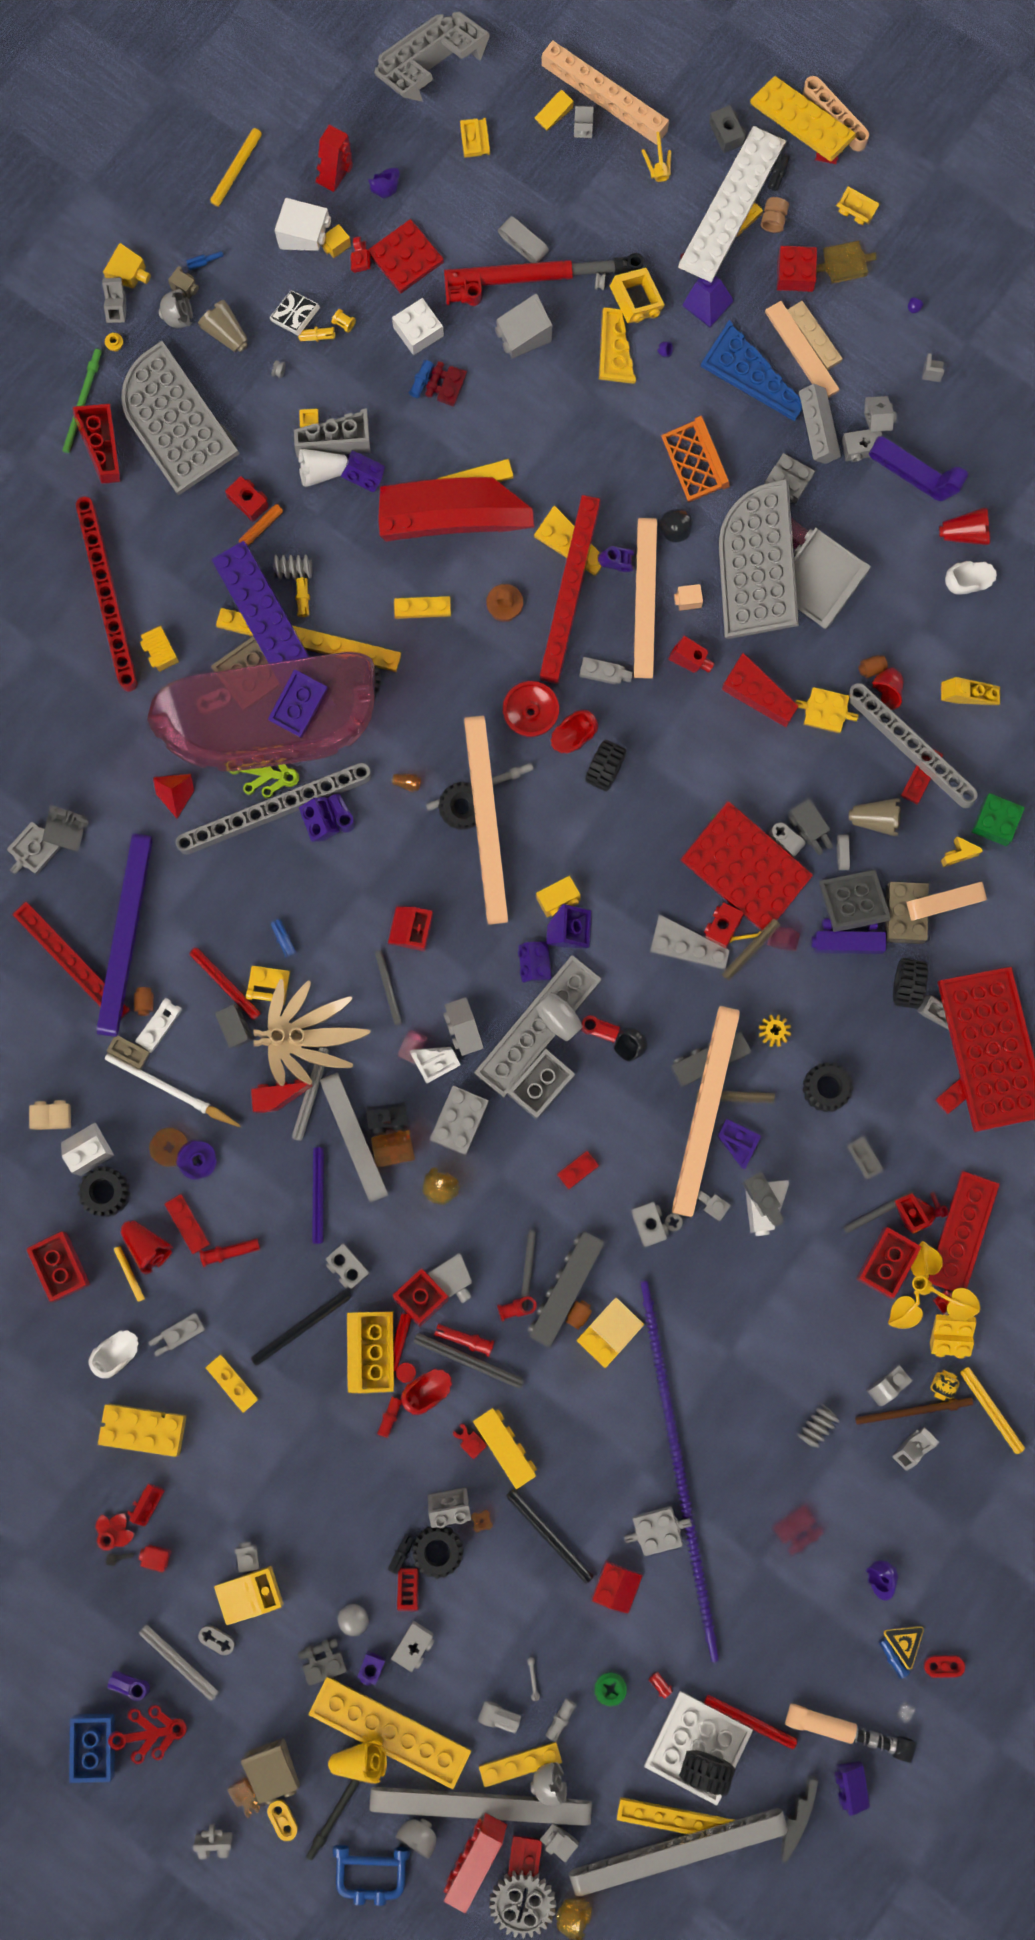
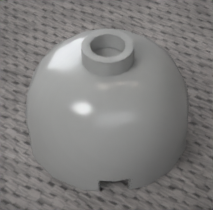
(176, 309)
(548, 1785)
(418, 1836)

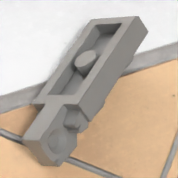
(604, 671)

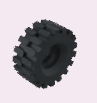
(447, 806)

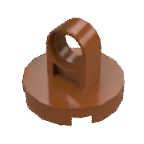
(504, 602)

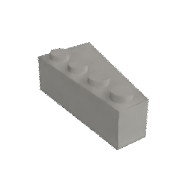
(336, 435)

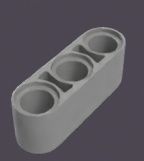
(523, 240)

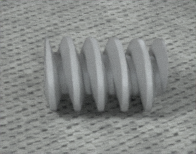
(292, 566)
(818, 1427)

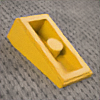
(554, 110)

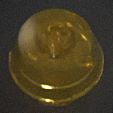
(440, 1187)
(573, 1918)

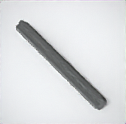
(468, 1360)

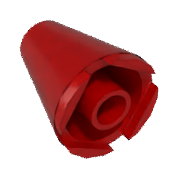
(967, 528)
(145, 1246)

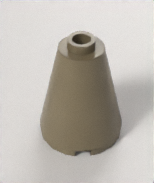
(224, 327)
(877, 816)

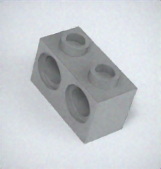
(351, 1262)

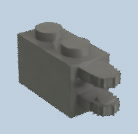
(810, 825)
(764, 1198)

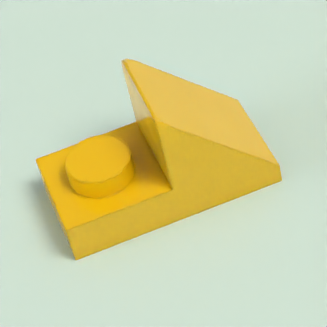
(965, 851)

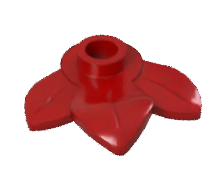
(115, 1530)

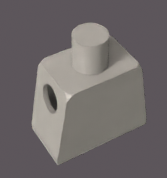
(453, 1278)

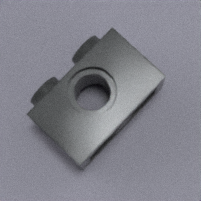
(727, 139)

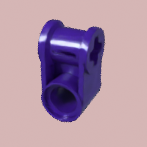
(619, 559)

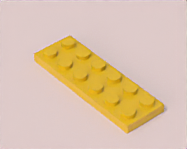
(803, 118)

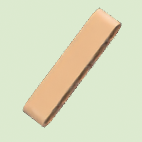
(834, 105)
(946, 901)

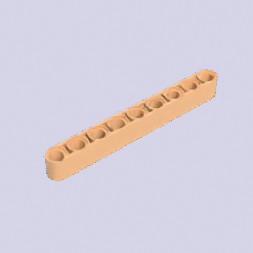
(645, 598)

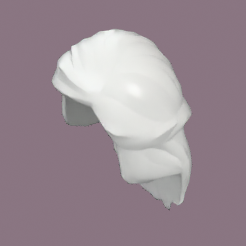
(970, 577)
(113, 1354)

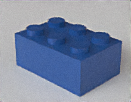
(89, 1748)

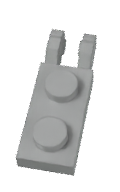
(179, 1333)

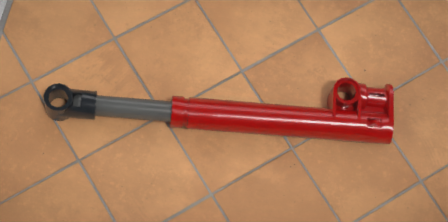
(463, 281)

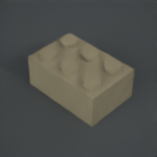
(900, 927)

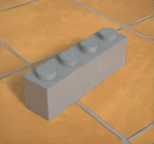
(819, 424)

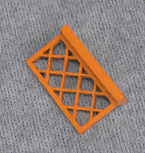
(711, 457)

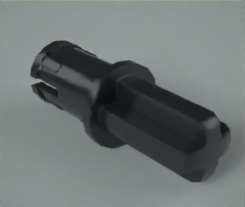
(778, 172)
(401, 1554)

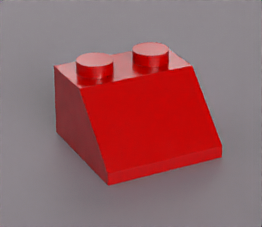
(616, 1587)

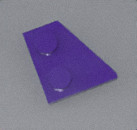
(738, 1141)

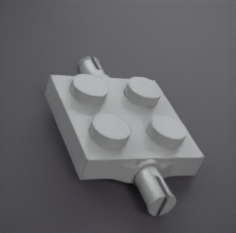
(31, 850)
(658, 1531)

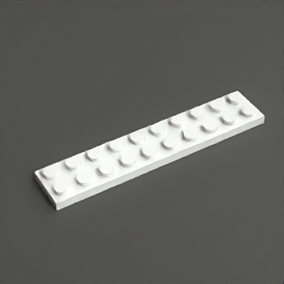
(732, 204)

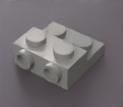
(794, 472)
(449, 1508)

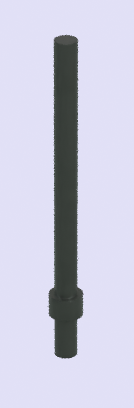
(320, 1838)

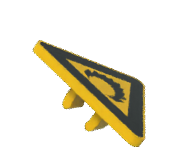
(905, 1643)

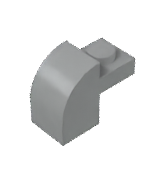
(583, 121)
(114, 300)
(888, 1387)
(914, 1448)
(559, 1842)

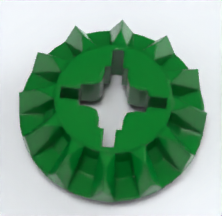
(620, 1688)

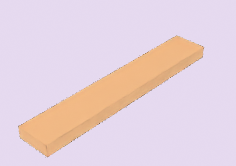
(800, 348)

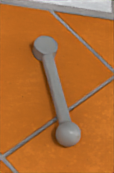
(535, 1696)

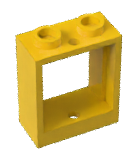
(632, 279)

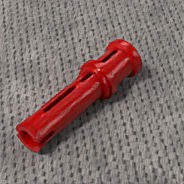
(219, 1254)
(474, 1342)

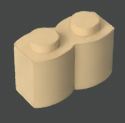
(49, 1116)

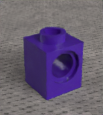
(371, 1659)

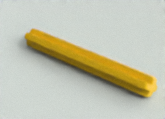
(235, 167)
(992, 1410)

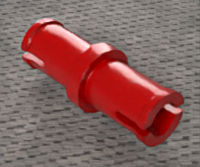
(389, 1417)

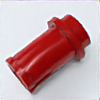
(660, 1685)

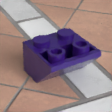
(853, 1787)

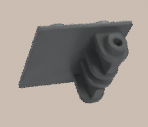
(64, 828)

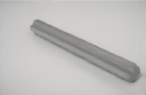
(308, 1100)
(178, 1662)

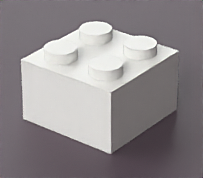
(417, 326)

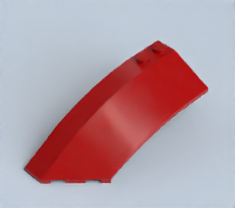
(450, 508)

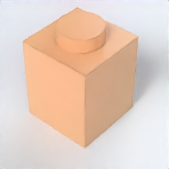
(688, 597)

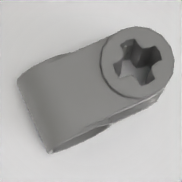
(788, 839)

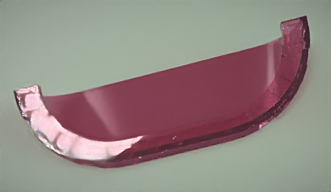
(225, 714)

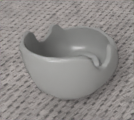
(353, 1620)

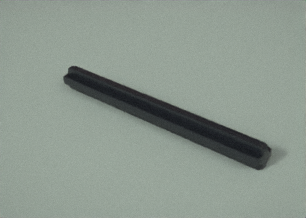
(300, 1328)
(549, 1536)

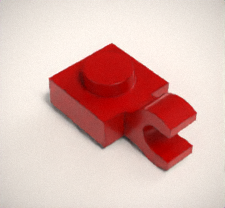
(361, 257)

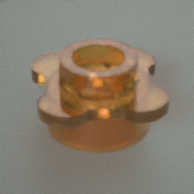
(476, 1517)

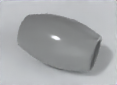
(559, 1016)

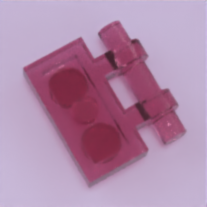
(794, 1524)

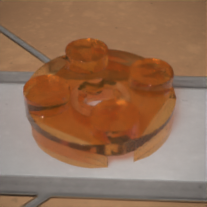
(160, 1140)

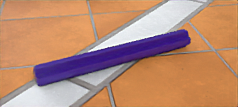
(318, 1195)

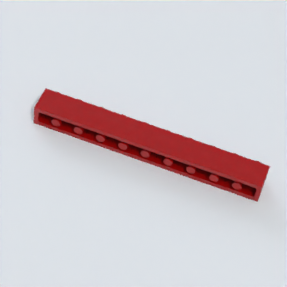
(570, 589)

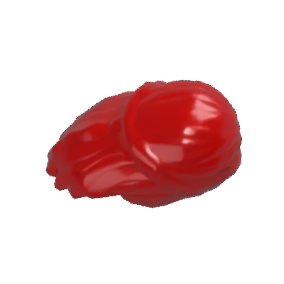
(574, 731)
(426, 1391)

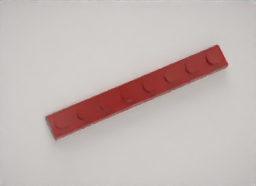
(62, 953)

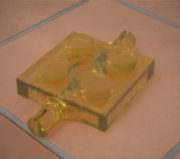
(845, 262)

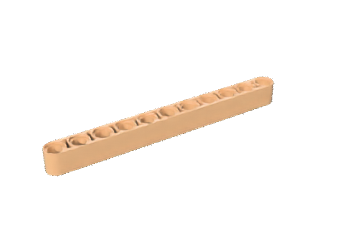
(485, 820)
(705, 1111)

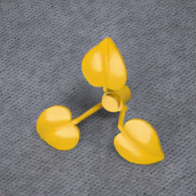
(905, 1310)

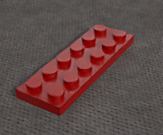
(964, 1230)

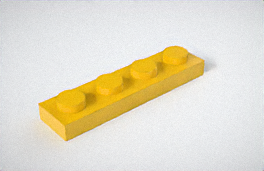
(519, 1764)

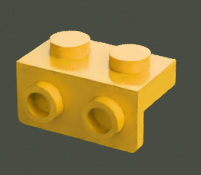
(858, 206)

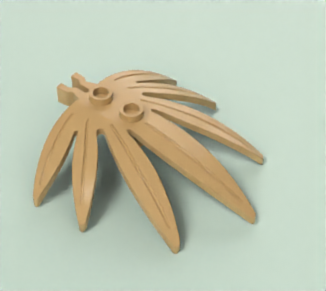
(289, 1038)

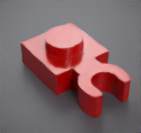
(472, 1443)

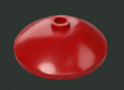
(526, 697)

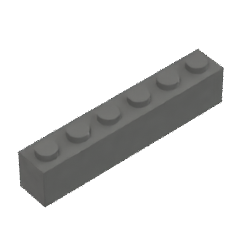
(566, 1289)

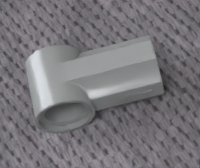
(495, 1715)

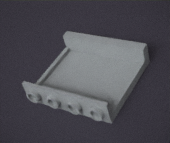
(825, 577)

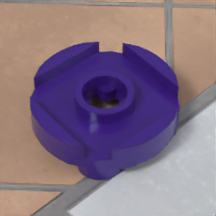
(199, 1170)

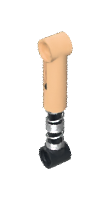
(805, 1719)

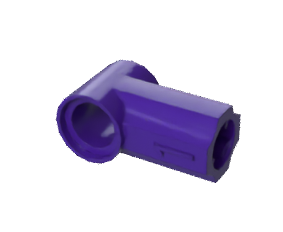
(341, 812)
(126, 1685)

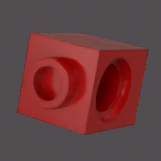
(154, 1558)

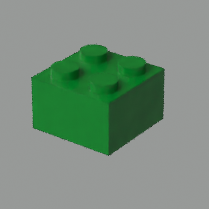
(997, 819)

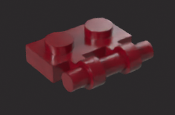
(451, 386)

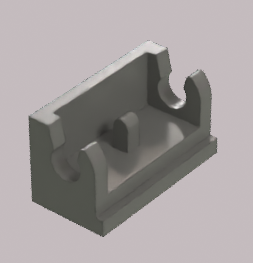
(234, 1026)
(865, 1157)

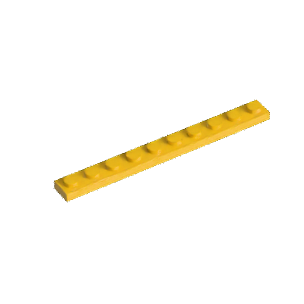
(318, 641)

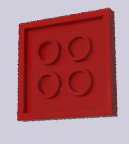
(405, 256)

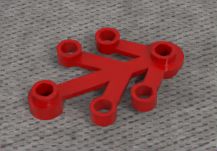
(150, 1734)

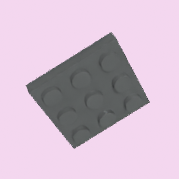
(854, 900)

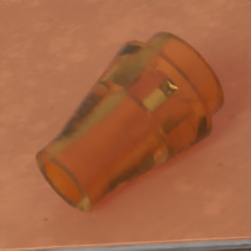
(407, 781)

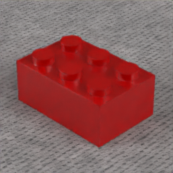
(888, 1263)
(58, 1266)

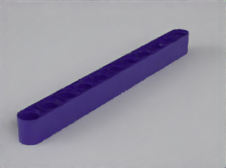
(124, 935)

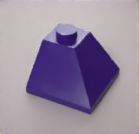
(708, 300)
(570, 927)

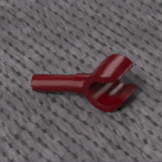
(939, 1211)

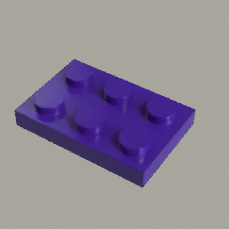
(298, 703)

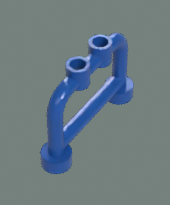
(360, 1895)

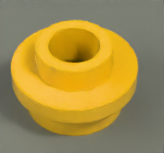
(114, 346)

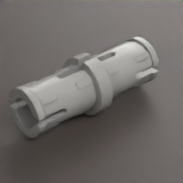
(560, 1720)

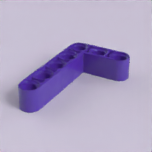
(916, 472)

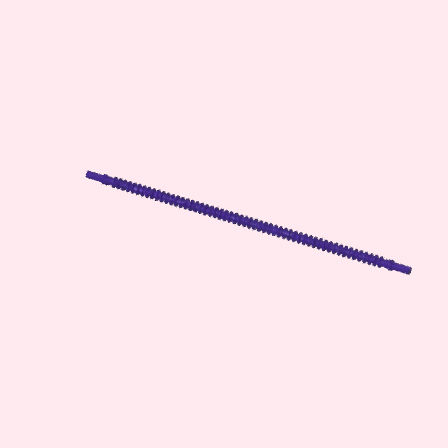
(671, 1428)

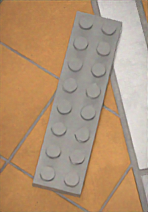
(530, 1034)

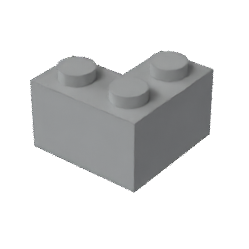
(463, 1026)

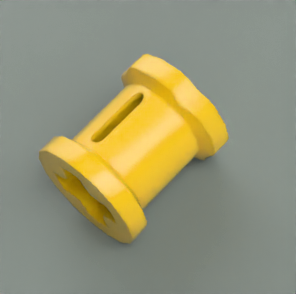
(343, 320)

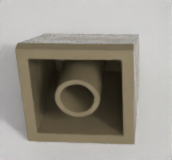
(271, 1771)

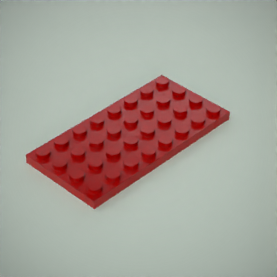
(991, 1047)

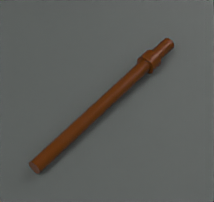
(951, 1404)

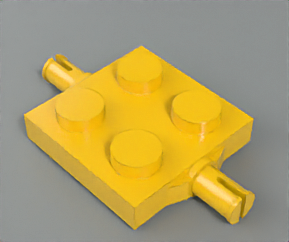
(826, 710)

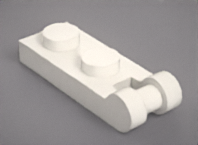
(158, 1025)

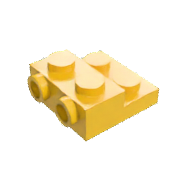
(952, 1336)

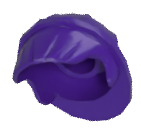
(385, 183)
(883, 1579)

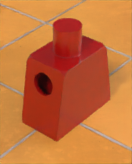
(690, 655)

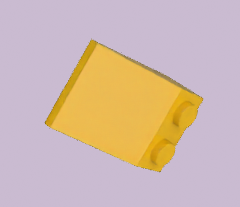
(610, 1332)

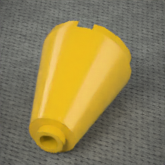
(361, 1762)

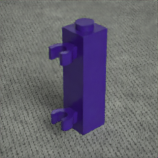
(847, 941)

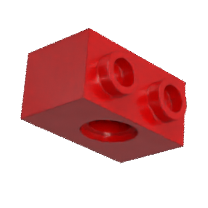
(251, 508)
(732, 917)

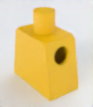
(128, 266)

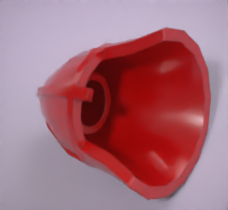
(890, 685)

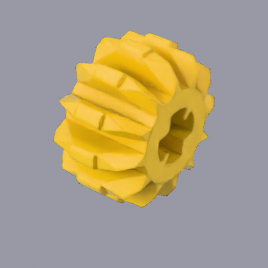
(768, 1025)

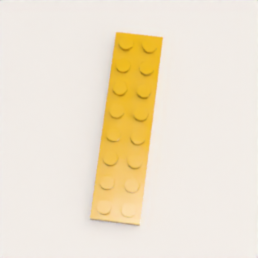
(400, 1736)

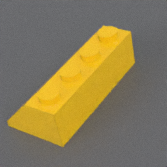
(370, 1352)

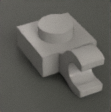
(714, 1206)

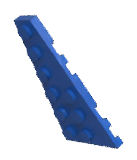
(747, 370)

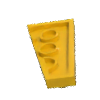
(614, 349)
(557, 533)

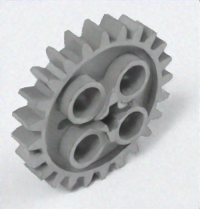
(504, 1900)

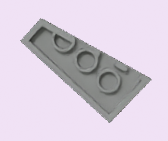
(681, 943)

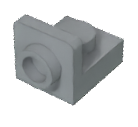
(247, 1557)

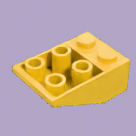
(249, 1595)

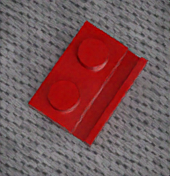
(524, 1855)

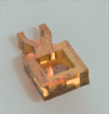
(243, 1794)

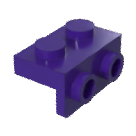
(363, 471)
(534, 961)

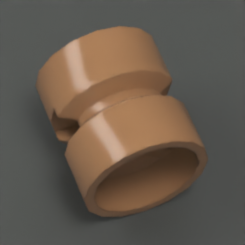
(774, 216)

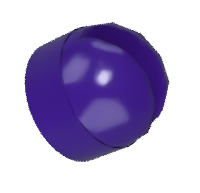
(915, 305)
(665, 349)

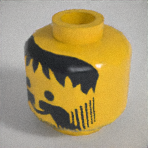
(944, 1385)

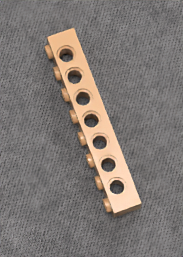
(604, 92)

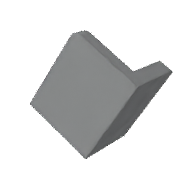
(932, 369)

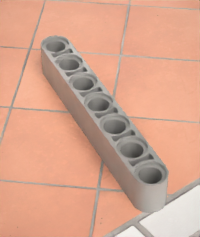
(354, 1137)

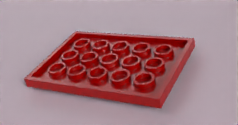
(746, 866)

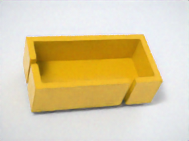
(142, 1430)

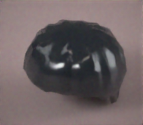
(676, 525)
(630, 1044)

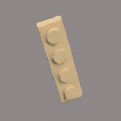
(815, 335)

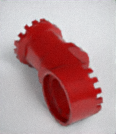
(515, 1308)

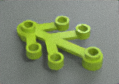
(268, 773)

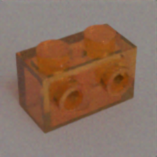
(393, 1148)

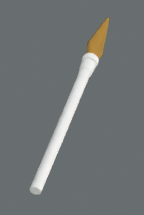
(196, 1103)

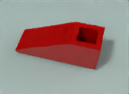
(275, 1097)

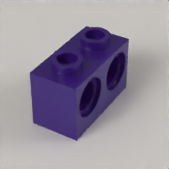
(319, 819)

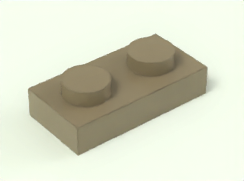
(128, 1052)

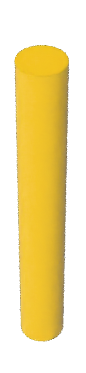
(129, 1274)

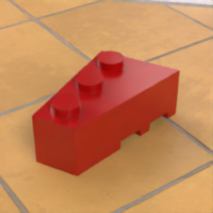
(335, 158)

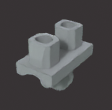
(212, 1841)

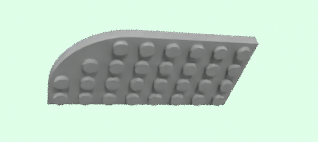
(173, 420)
(758, 563)

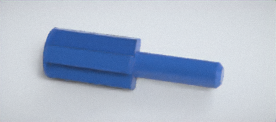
(202, 260)

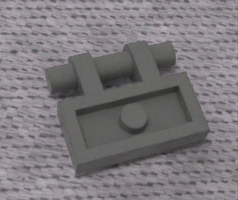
(325, 1667)

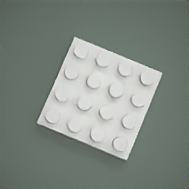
(700, 1728)

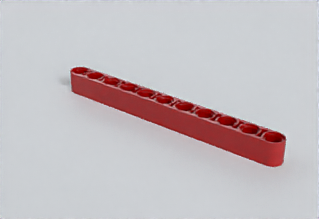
(102, 586)

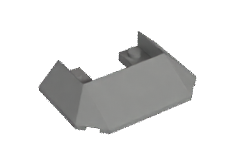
(408, 61)

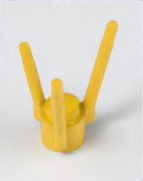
(661, 170)

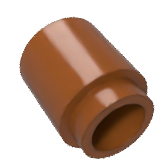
(872, 666)
(143, 1001)
(579, 1314)

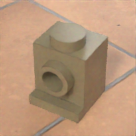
(183, 282)

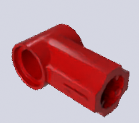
(602, 1029)

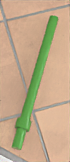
(92, 368)

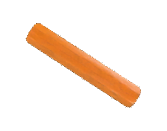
(261, 524)

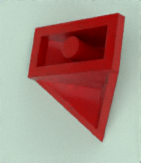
(174, 791)
(914, 1213)

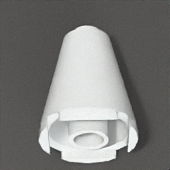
(320, 466)

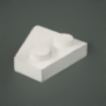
(434, 1061)

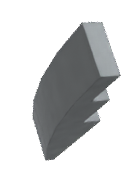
(797, 1823)

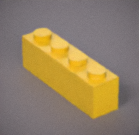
(505, 1448)

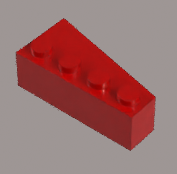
(98, 435)
(758, 691)

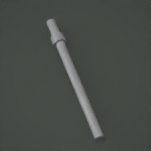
(512, 773)

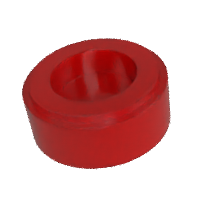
(406, 1372)

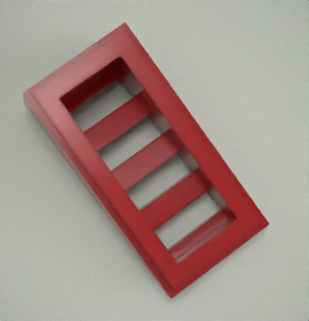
(400, 1598)

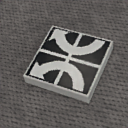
(294, 312)

